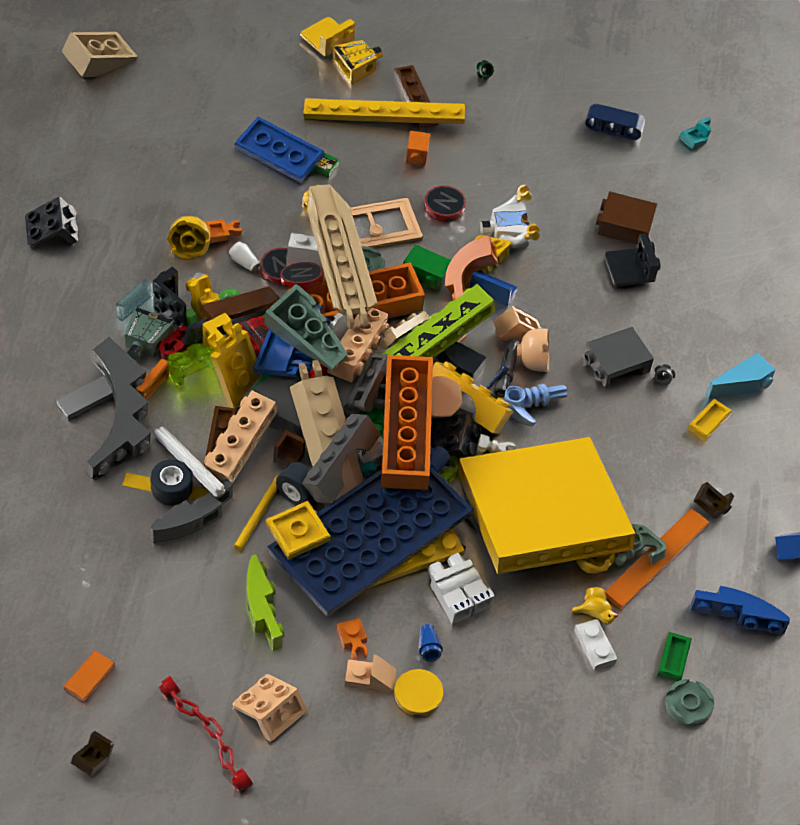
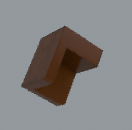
(288, 449)

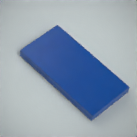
(279, 149)

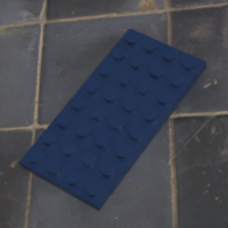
(371, 536)

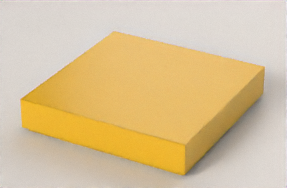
(298, 530)

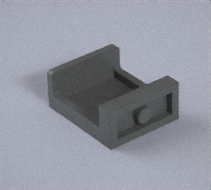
(617, 355)

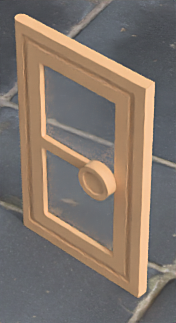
(386, 223)

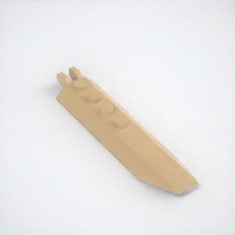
(340, 254)
(321, 419)

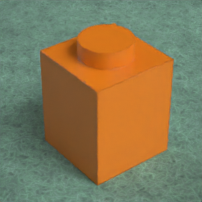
(418, 147)

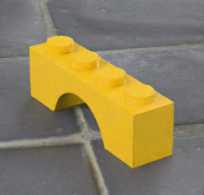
(490, 412)

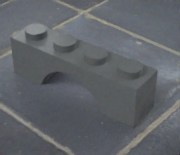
(325, 478)

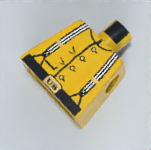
(356, 59)

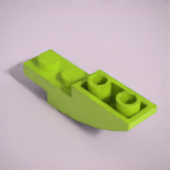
(260, 603)

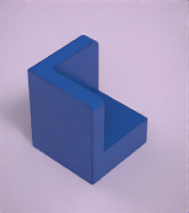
(788, 546)

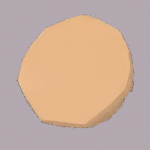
(445, 397)

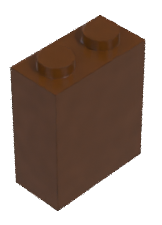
(625, 217)

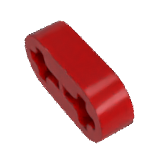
(173, 342)

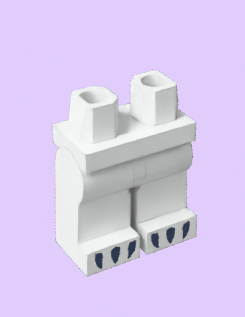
(459, 588)

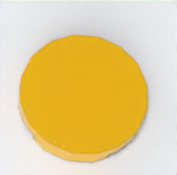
(418, 692)

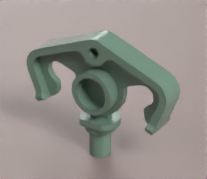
(643, 538)

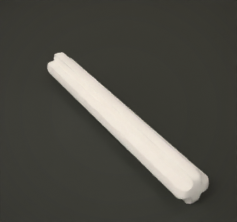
(185, 456)

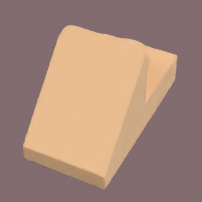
(374, 676)

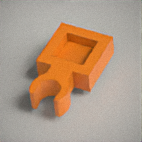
(221, 231)
(353, 635)

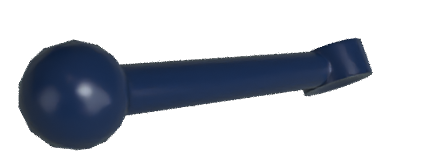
(503, 369)

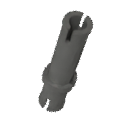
(509, 359)

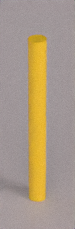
(256, 516)

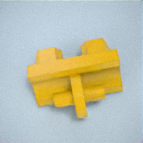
(201, 293)

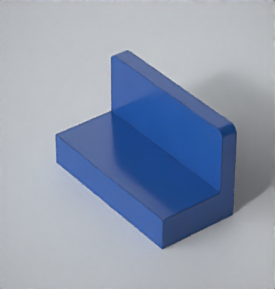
(497, 289)

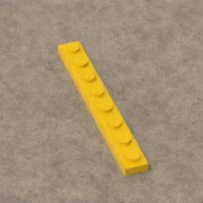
(384, 111)

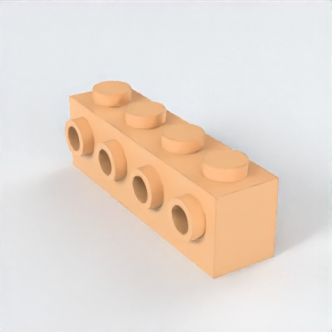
(360, 343)
(241, 436)

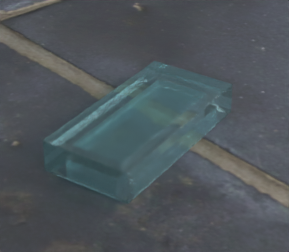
(133, 299)

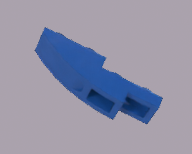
(750, 610)

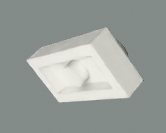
(595, 644)

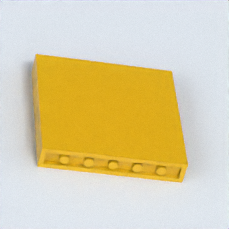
(545, 505)

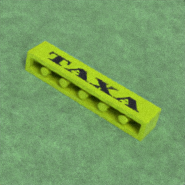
(446, 326)

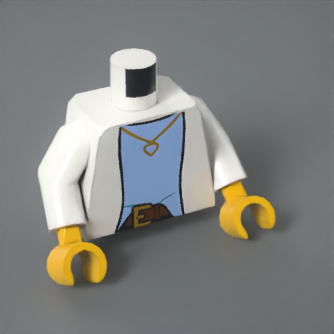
(511, 221)

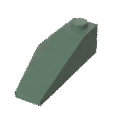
(304, 327)

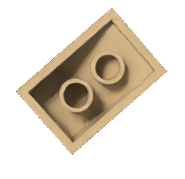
(97, 52)

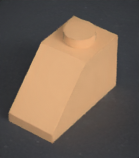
(514, 324)

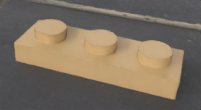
(402, 329)

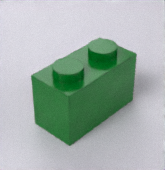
(428, 266)

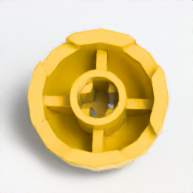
(189, 237)

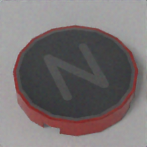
(445, 203)
(273, 263)
(303, 274)

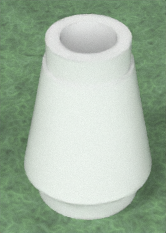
(243, 255)

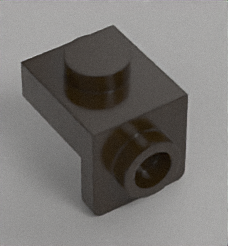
(713, 501)
(94, 754)

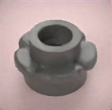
(663, 378)

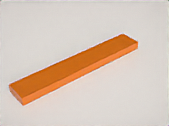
(643, 572)

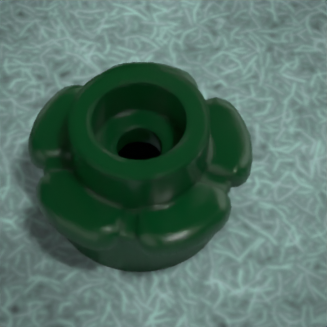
(488, 69)

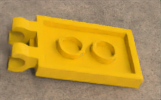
(233, 362)

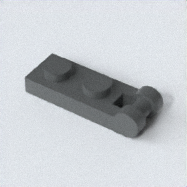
(368, 383)

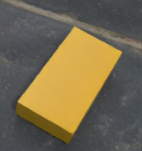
(709, 420)

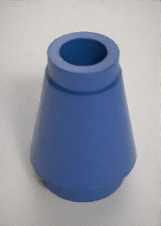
(429, 645)

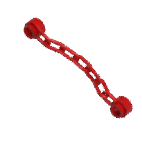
(241, 779)

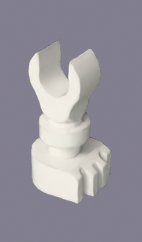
(484, 444)

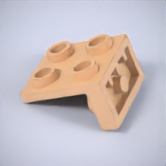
(272, 705)

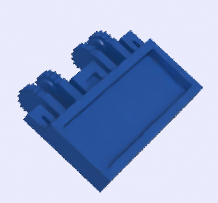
(280, 357)

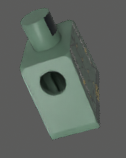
(146, 333)

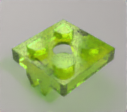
(183, 365)

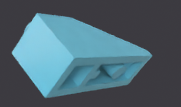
(743, 379)

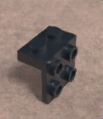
(50, 220)
(635, 264)
(166, 297)
(455, 434)

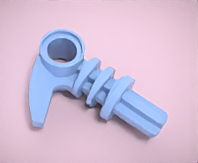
(521, 399)

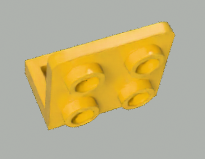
(329, 33)

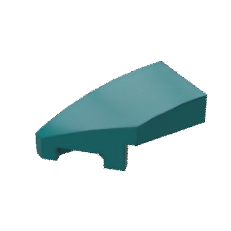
(697, 135)

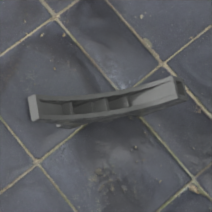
(131, 407)

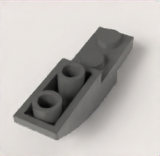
(188, 519)

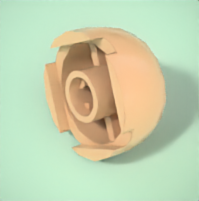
(535, 350)

